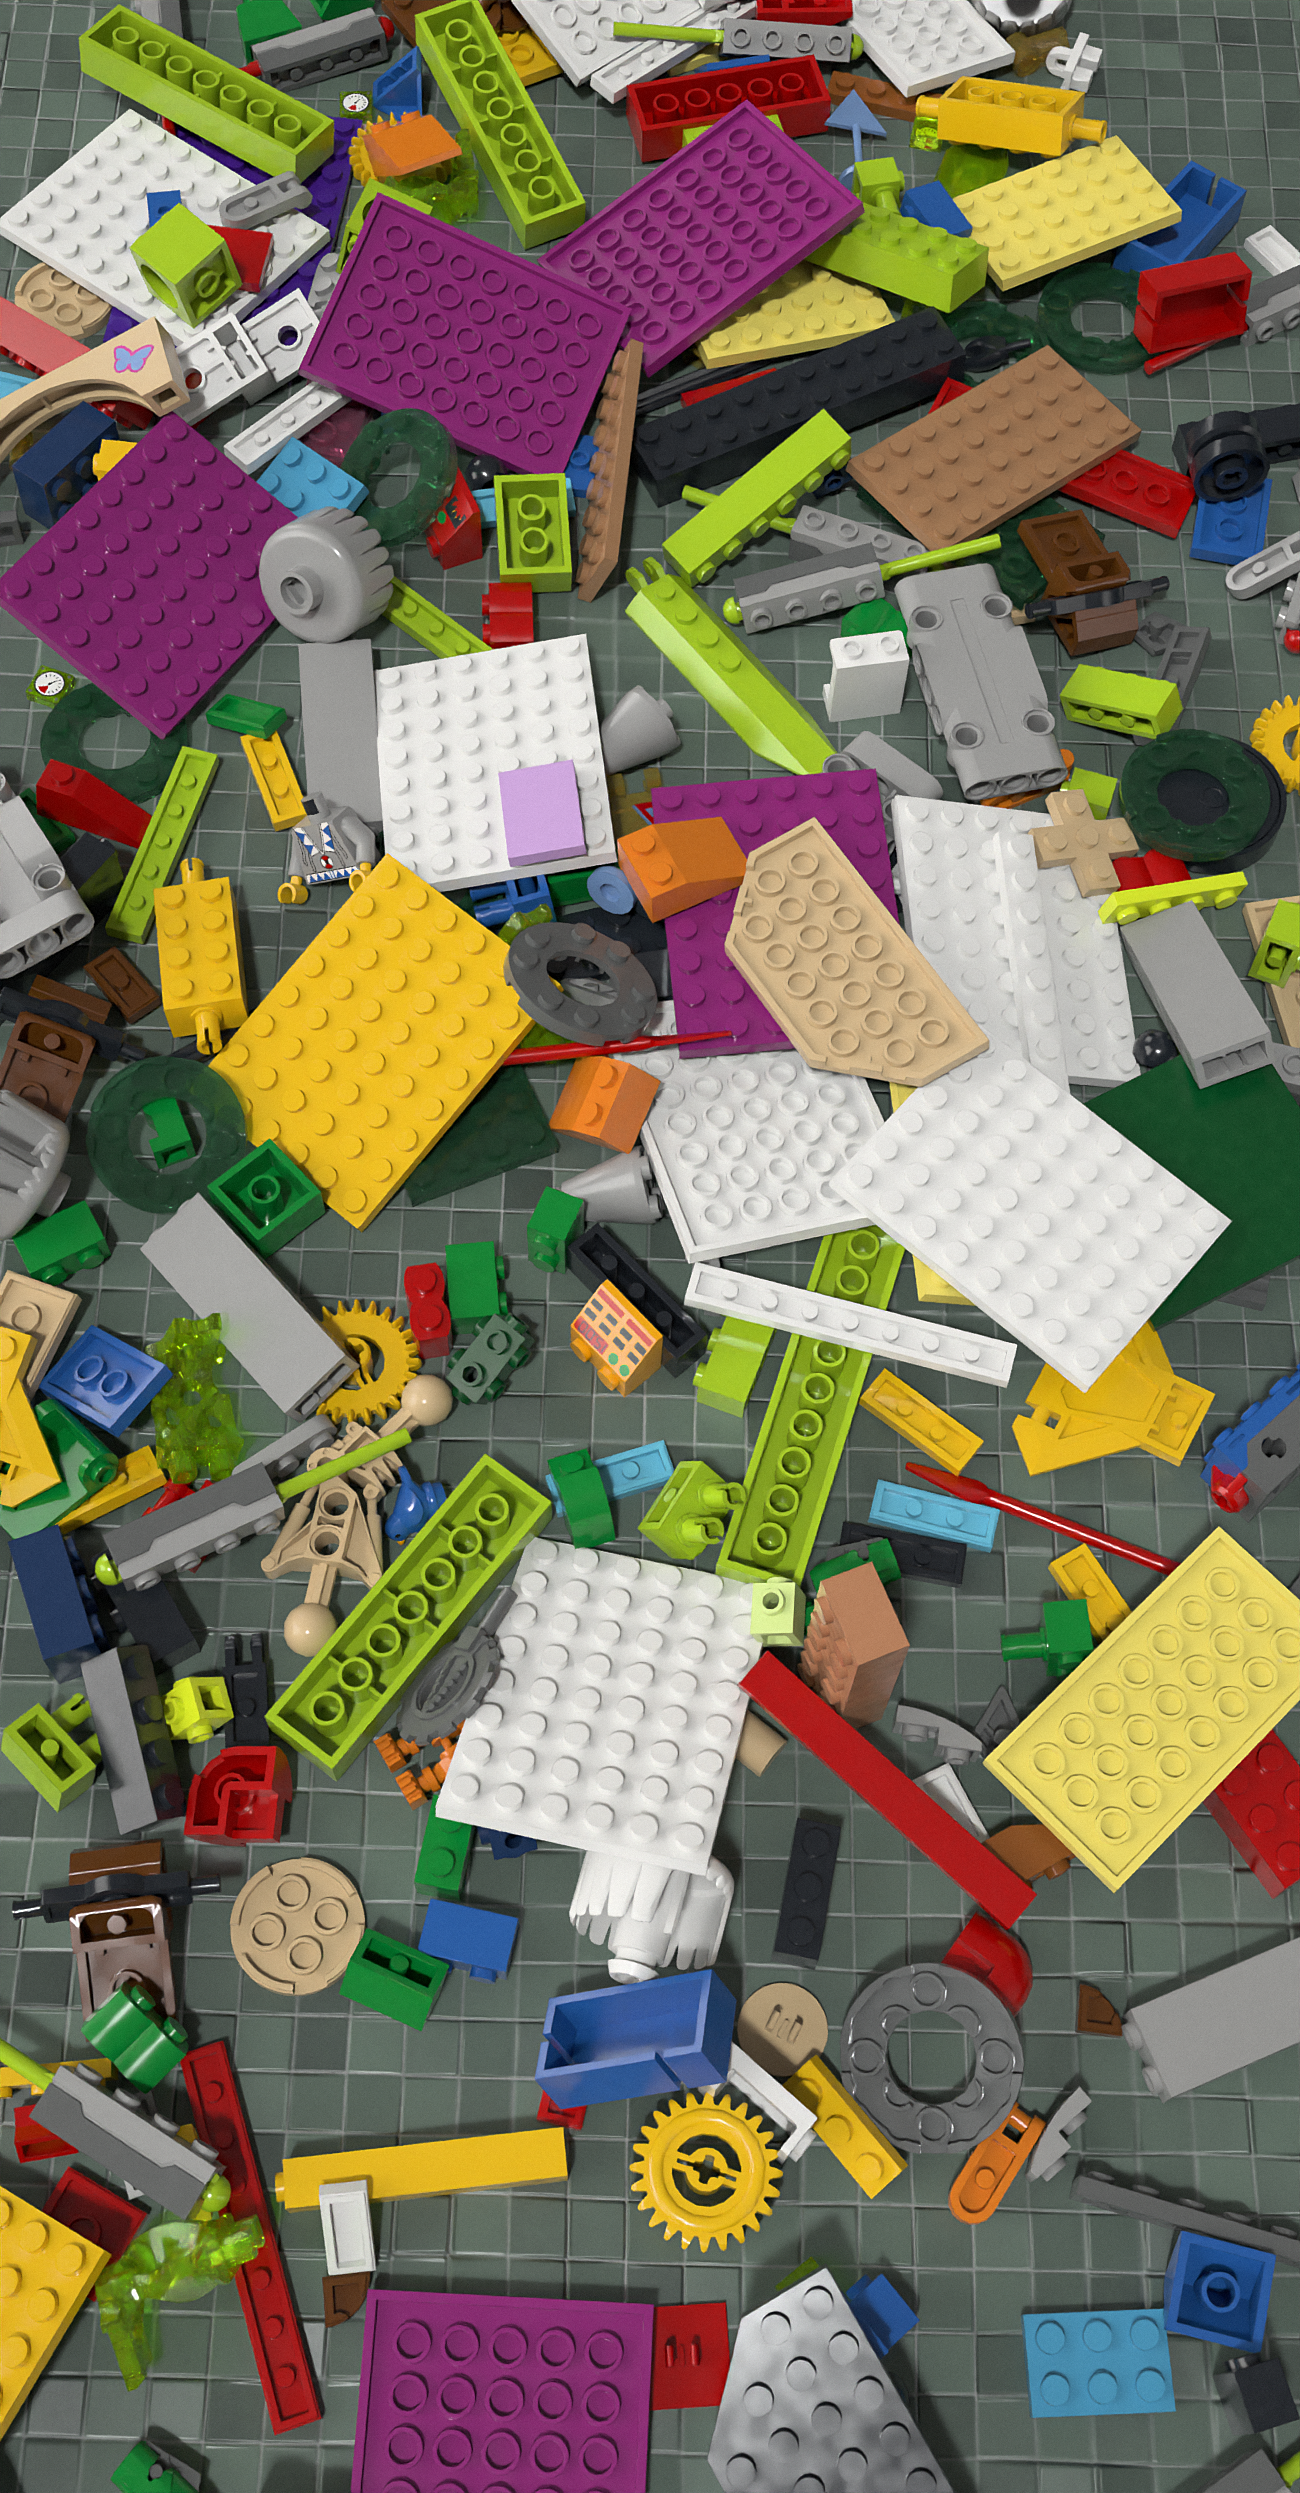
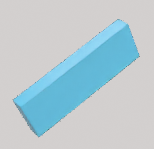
(627, 1473)
(933, 1515)

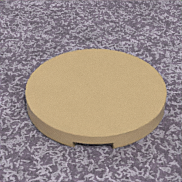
(61, 302)
(297, 1926)

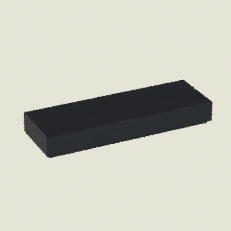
(916, 1556)

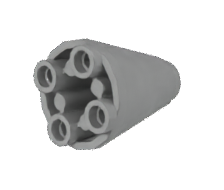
(637, 731)
(619, 1190)

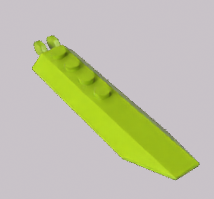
(725, 671)

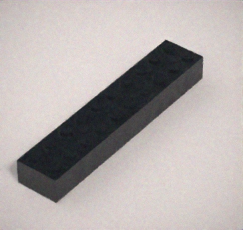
(747, 422)

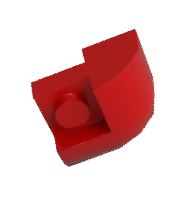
(240, 1797)
(995, 1958)

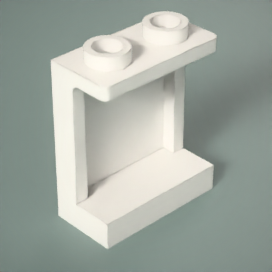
(866, 676)
(772, 2100)

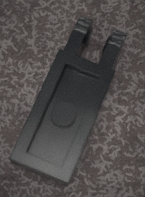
(247, 1694)

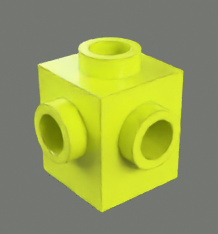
(196, 1708)

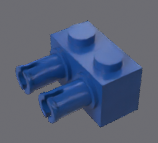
(521, 895)

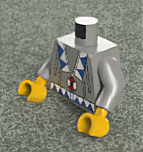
(328, 848)

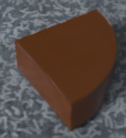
(1096, 2014)
(344, 2296)

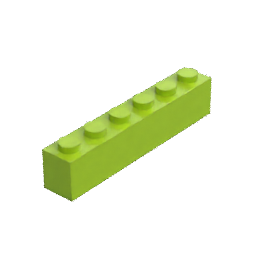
(757, 499)

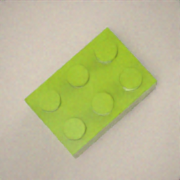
(533, 531)

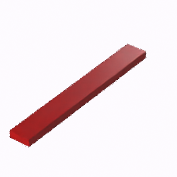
(887, 1790)
(262, 2280)

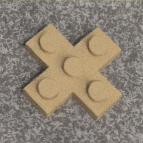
(1083, 842)

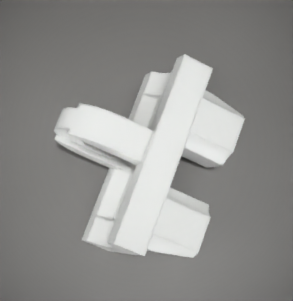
(1080, 65)

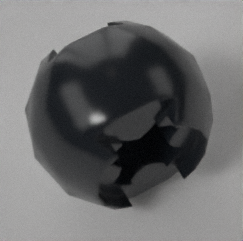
(482, 470)
(1154, 1048)

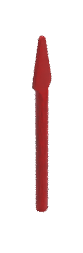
(577, 1049)
(978, 1493)

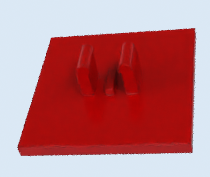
(688, 2356)

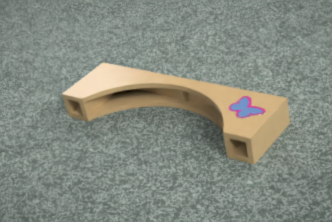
(131, 367)

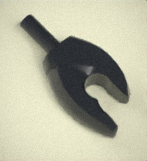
(990, 351)

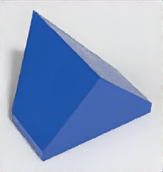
(401, 86)

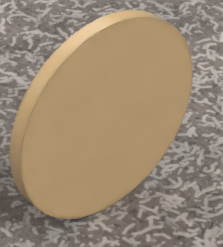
(782, 2028)

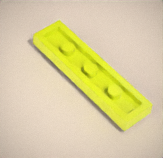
(1142, 902)

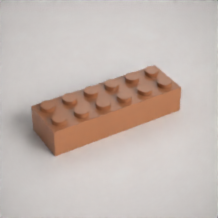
(853, 1646)

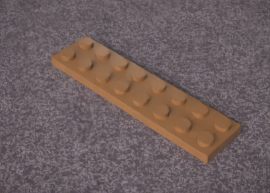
(611, 468)

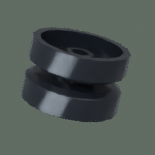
(1226, 456)

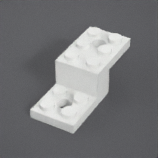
(245, 356)

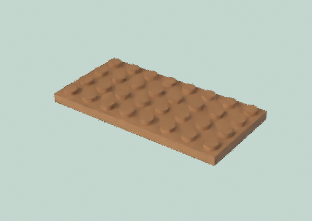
(993, 451)

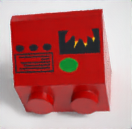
(456, 531)

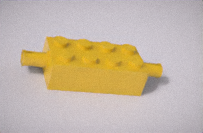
(1011, 116)
(200, 957)

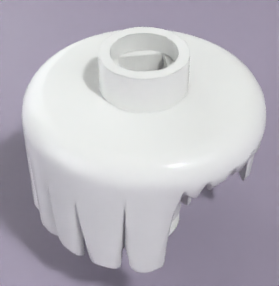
(651, 1913)

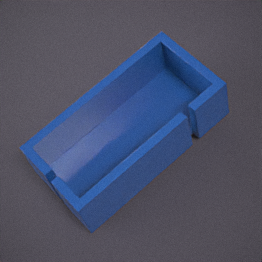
(1200, 224)
(636, 2039)

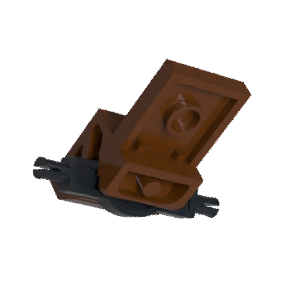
(1086, 584)
(54, 1043)
(121, 1919)

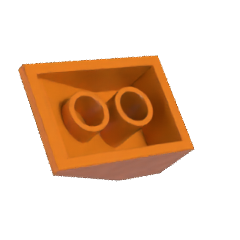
(408, 145)
(680, 864)
(604, 1102)

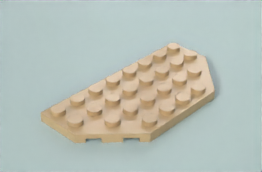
(842, 967)

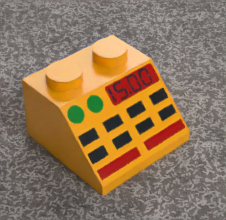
(616, 1340)

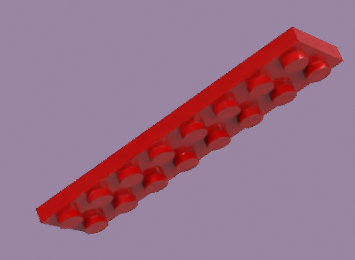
(1121, 483)

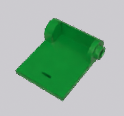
(81, 1462)

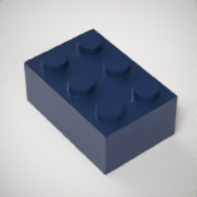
(60, 464)
(59, 1601)

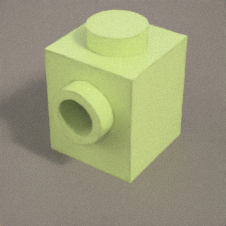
(778, 1613)

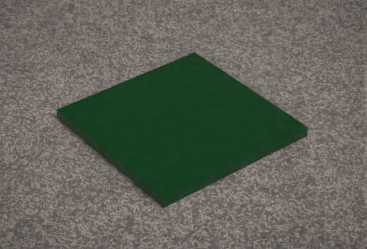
(1236, 1152)

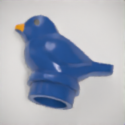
(413, 1506)

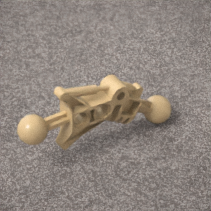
(360, 1553)

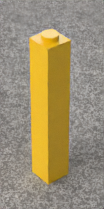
(428, 2168)

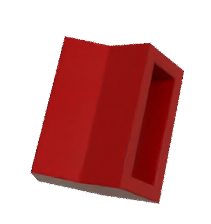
(36, 2142)

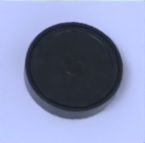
(1202, 798)

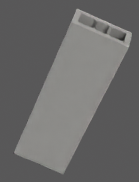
(341, 726)
(1198, 995)
(259, 1313)
(1218, 2023)

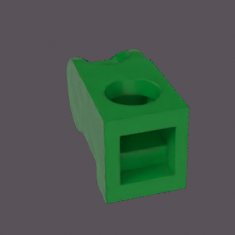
(173, 1139)

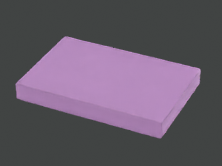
(541, 813)

